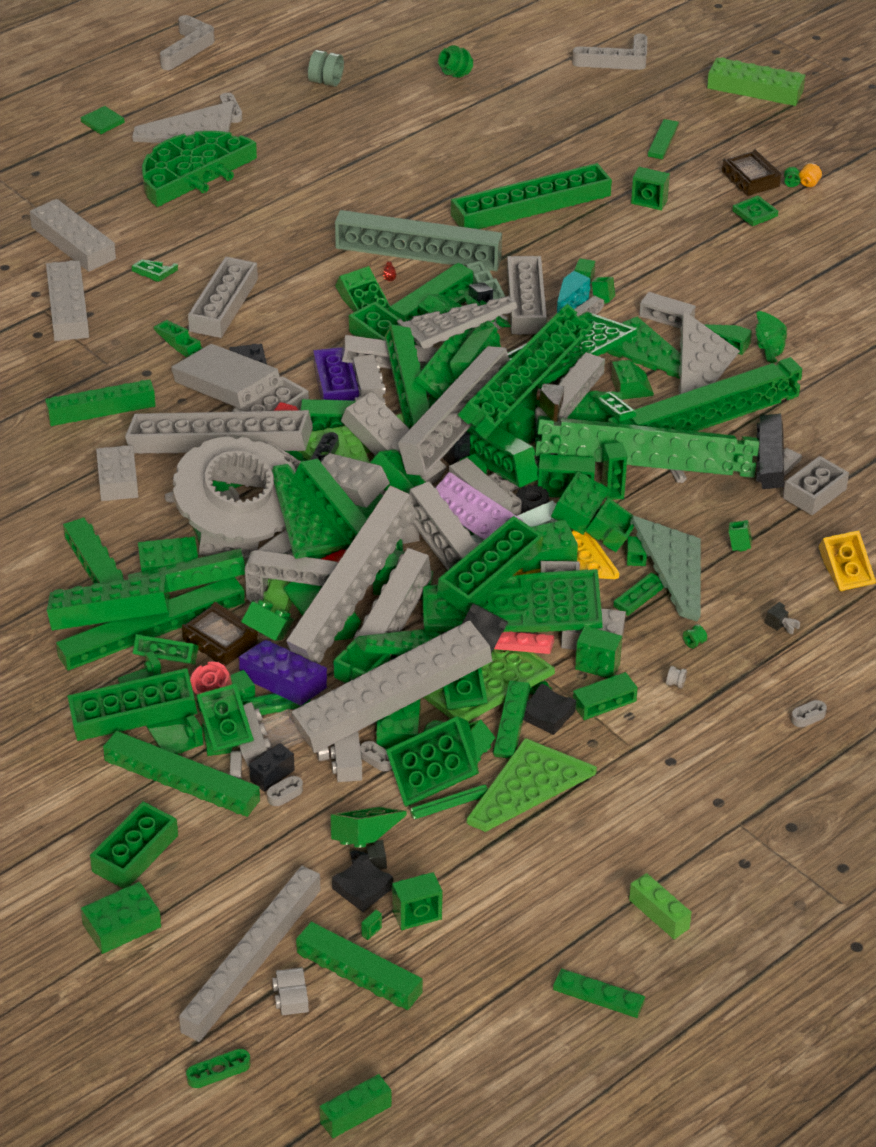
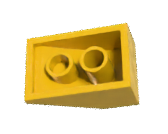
(847, 561)

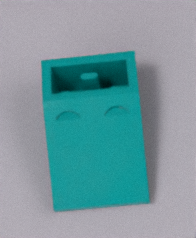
(573, 291)

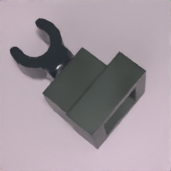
(375, 854)

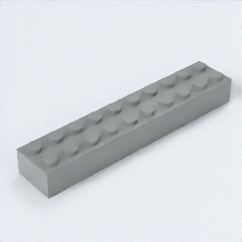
(441, 425)
(185, 431)
(352, 575)
(392, 686)

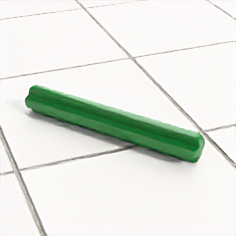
(448, 802)

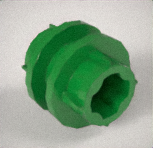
(455, 61)

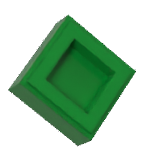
(371, 924)

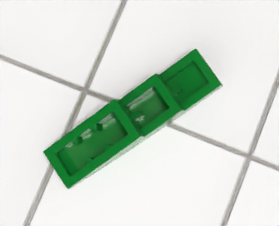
(178, 338)

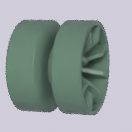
(325, 68)

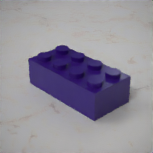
(334, 377)
(283, 672)

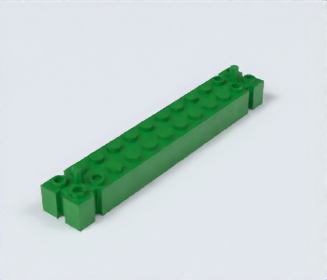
(525, 371)
(722, 399)
(649, 446)

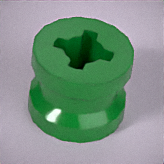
(794, 180)
(695, 636)

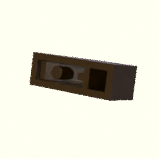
(551, 400)

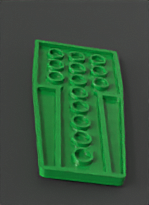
(528, 603)

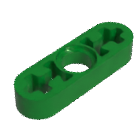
(213, 1076)

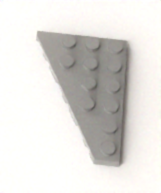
(206, 119)
(439, 327)
(702, 355)

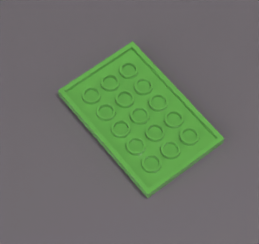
(504, 667)

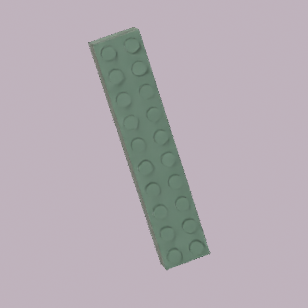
(417, 240)

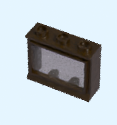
(751, 173)
(220, 634)

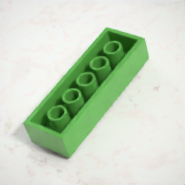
(756, 81)

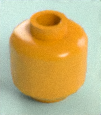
(810, 175)

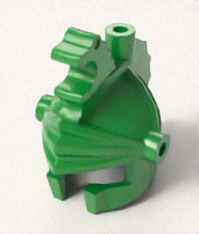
(770, 335)

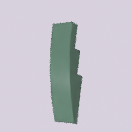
(482, 275)

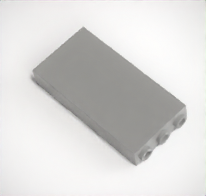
(226, 375)

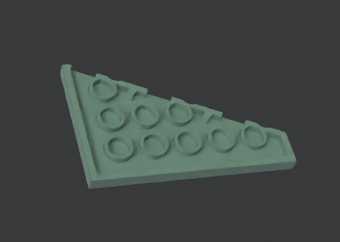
(677, 563)

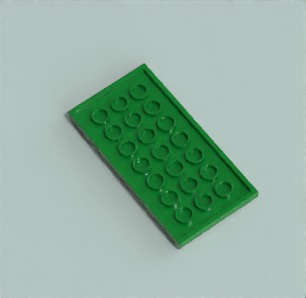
(601, 338)

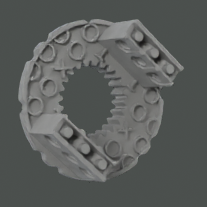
(223, 522)

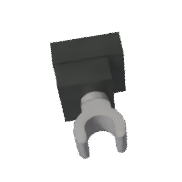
(778, 617)

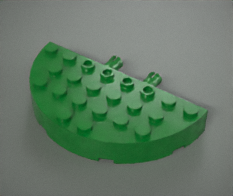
(192, 161)

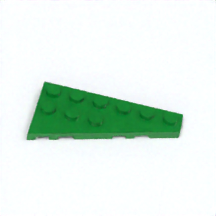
(395, 642)

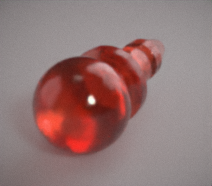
(389, 272)

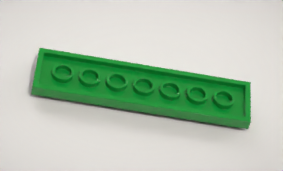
(437, 373)

